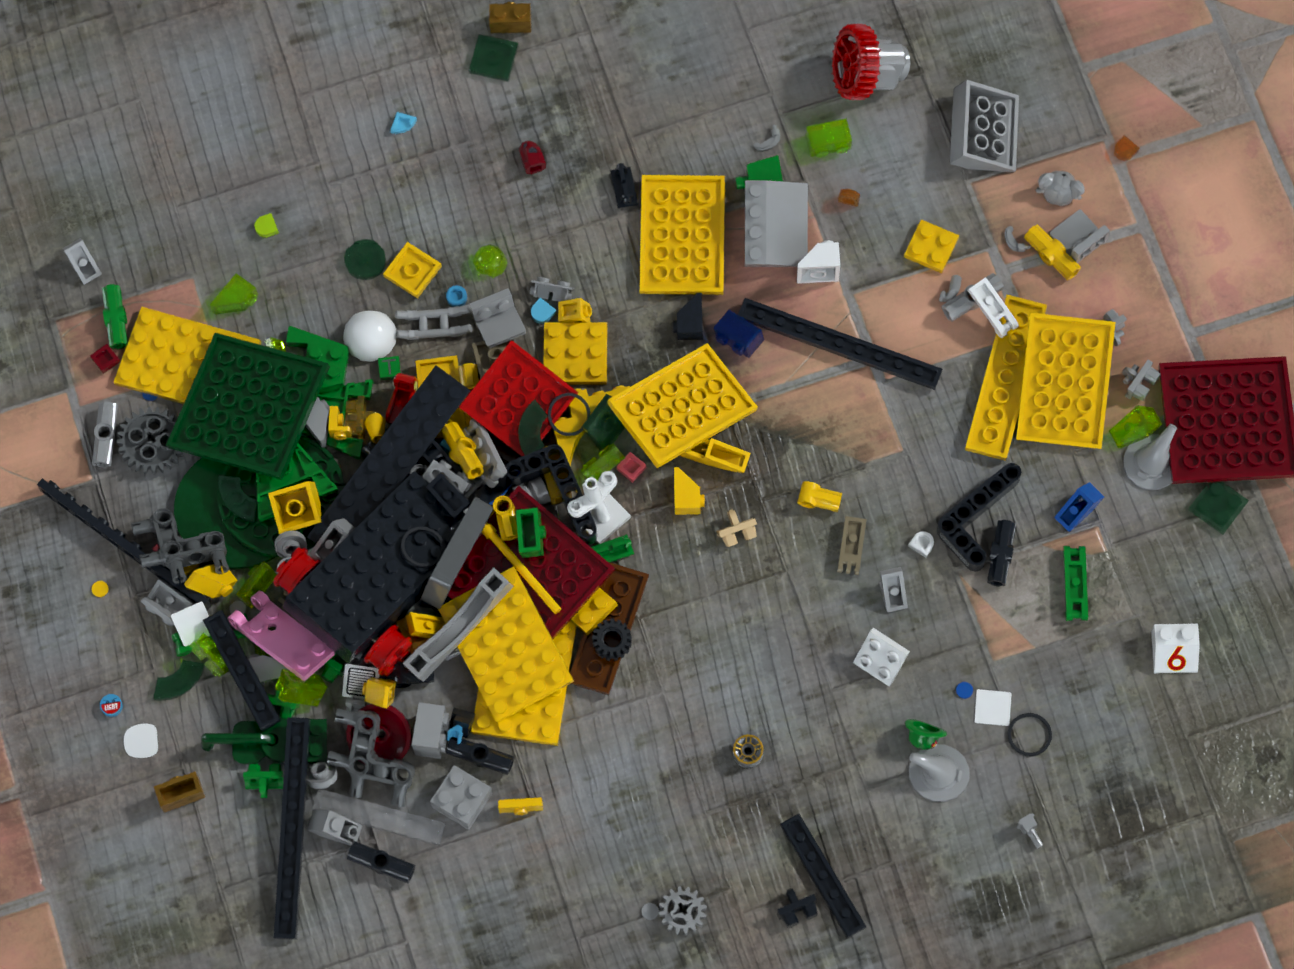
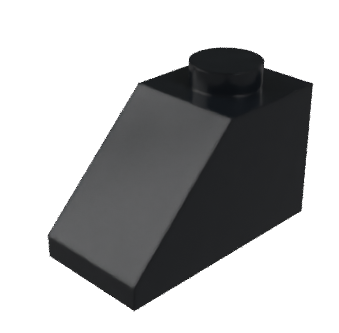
(689, 320)

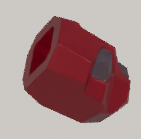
(532, 157)

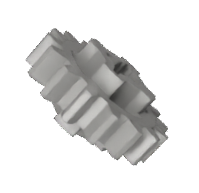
(690, 905)

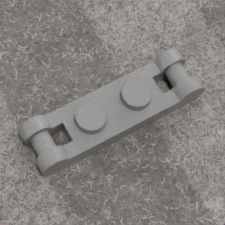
(486, 453)

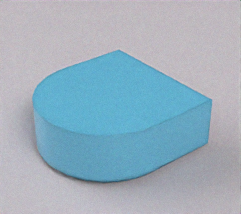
(542, 311)

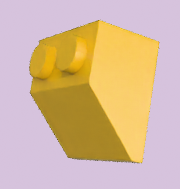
(296, 506)

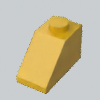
(687, 494)
(210, 583)
(379, 691)

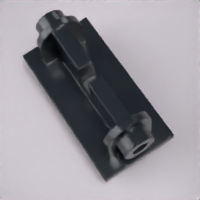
(624, 186)

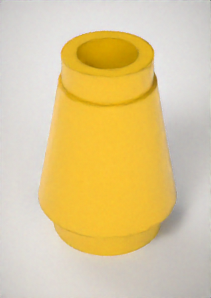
(375, 426)

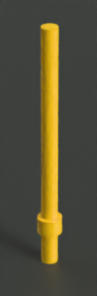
(490, 532)

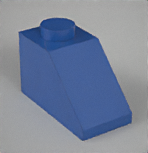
(1079, 506)

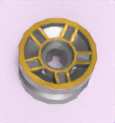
(741, 745)

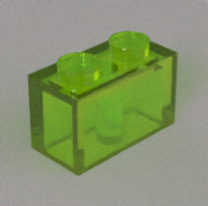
(828, 138)

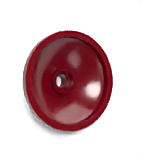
(397, 732)

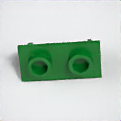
(615, 548)

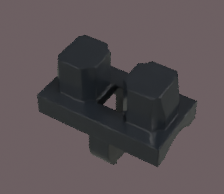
(788, 912)

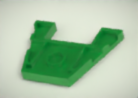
(322, 350)
(339, 397)
(299, 470)

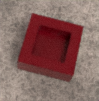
(105, 358)

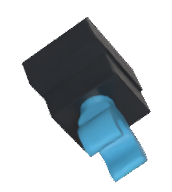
(460, 724)

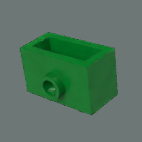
(530, 532)

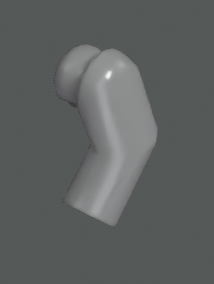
(953, 289)

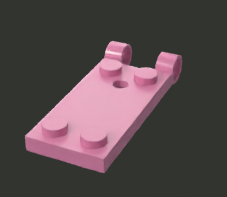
(288, 643)

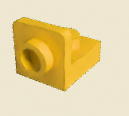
(574, 310)
(336, 426)

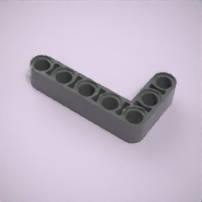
(456, 553)

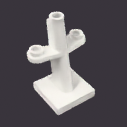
(603, 507)

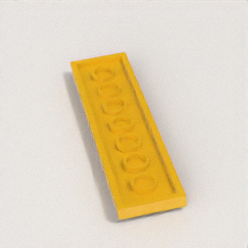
(1002, 385)

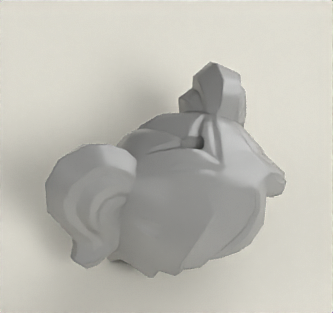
(1060, 187)

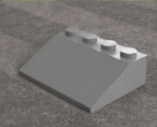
(984, 128)
(775, 223)

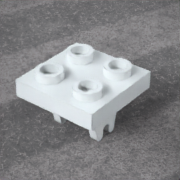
(881, 657)

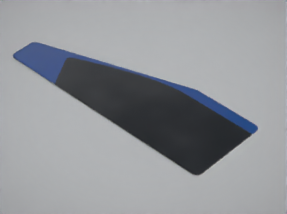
(489, 494)

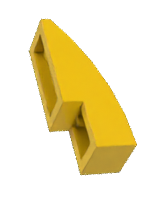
(719, 455)

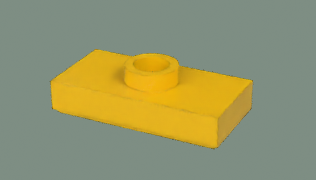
(520, 806)

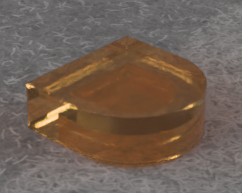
(1125, 149)
(849, 197)

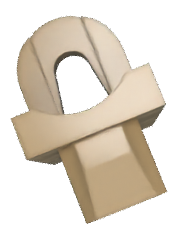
(728, 533)

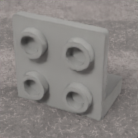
(1079, 235)
(497, 318)

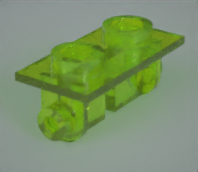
(609, 458)
(206, 647)

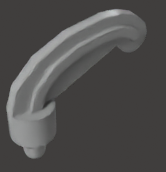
(771, 142)
(1012, 243)

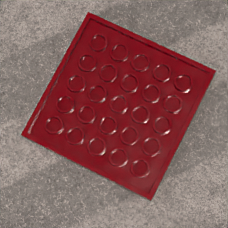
(1229, 419)
(566, 571)

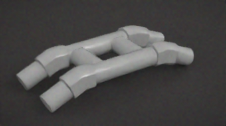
(423, 331)

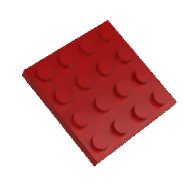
(508, 390)

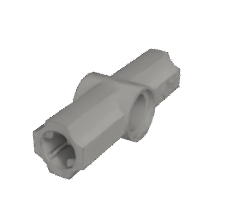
(962, 304)
(104, 446)

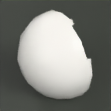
(369, 335)

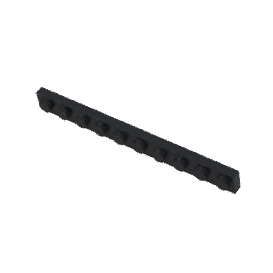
(840, 344)
(115, 537)
(292, 828)

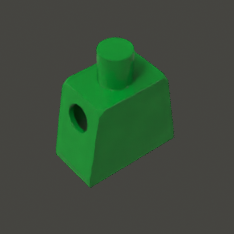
(765, 169)

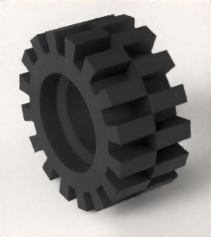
(612, 652)

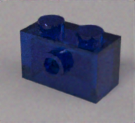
(738, 334)

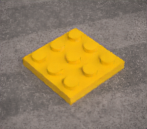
(577, 351)

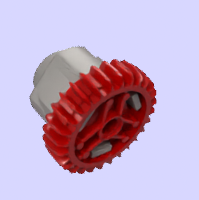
(867, 62)

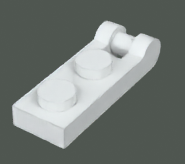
(993, 307)

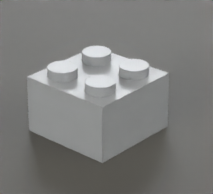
(429, 730)
(461, 797)

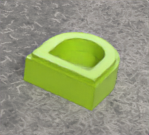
(266, 226)

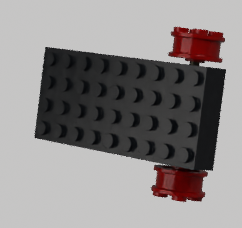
(366, 581)

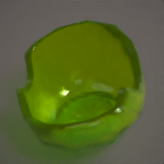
(490, 260)

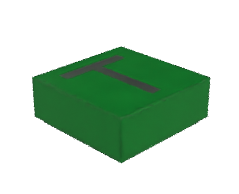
(389, 367)

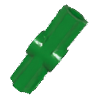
(115, 316)

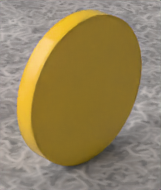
(100, 588)

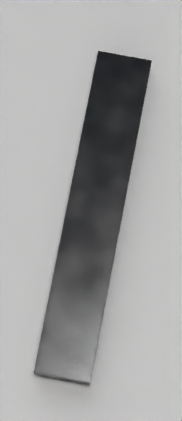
(241, 670)
(823, 876)

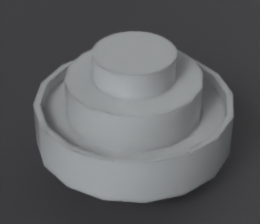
(288, 542)
(321, 775)

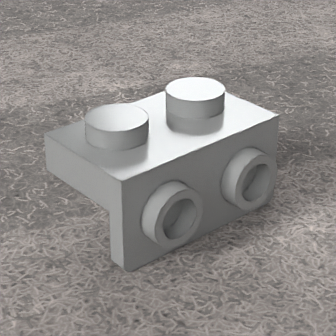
(459, 480)
(166, 601)

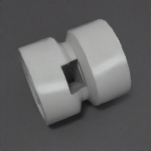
(537, 490)

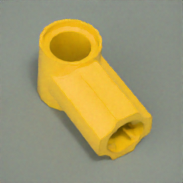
(813, 496)
(507, 519)

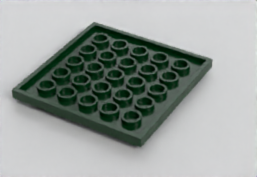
(248, 406)

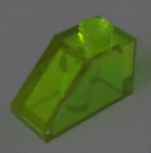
(235, 296)
(1135, 426)

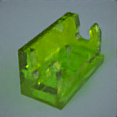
(299, 691)

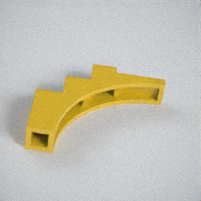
(569, 443)

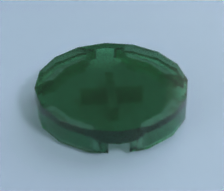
(365, 259)

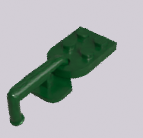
(252, 744)

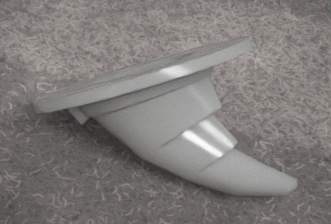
(1148, 460)
(939, 773)

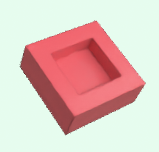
(631, 467)

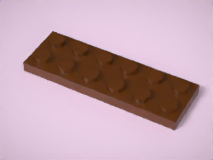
(589, 669)

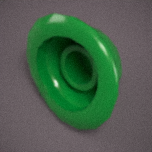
(923, 734)

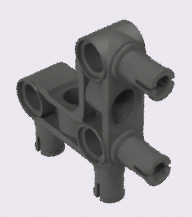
(180, 552)
(363, 749)

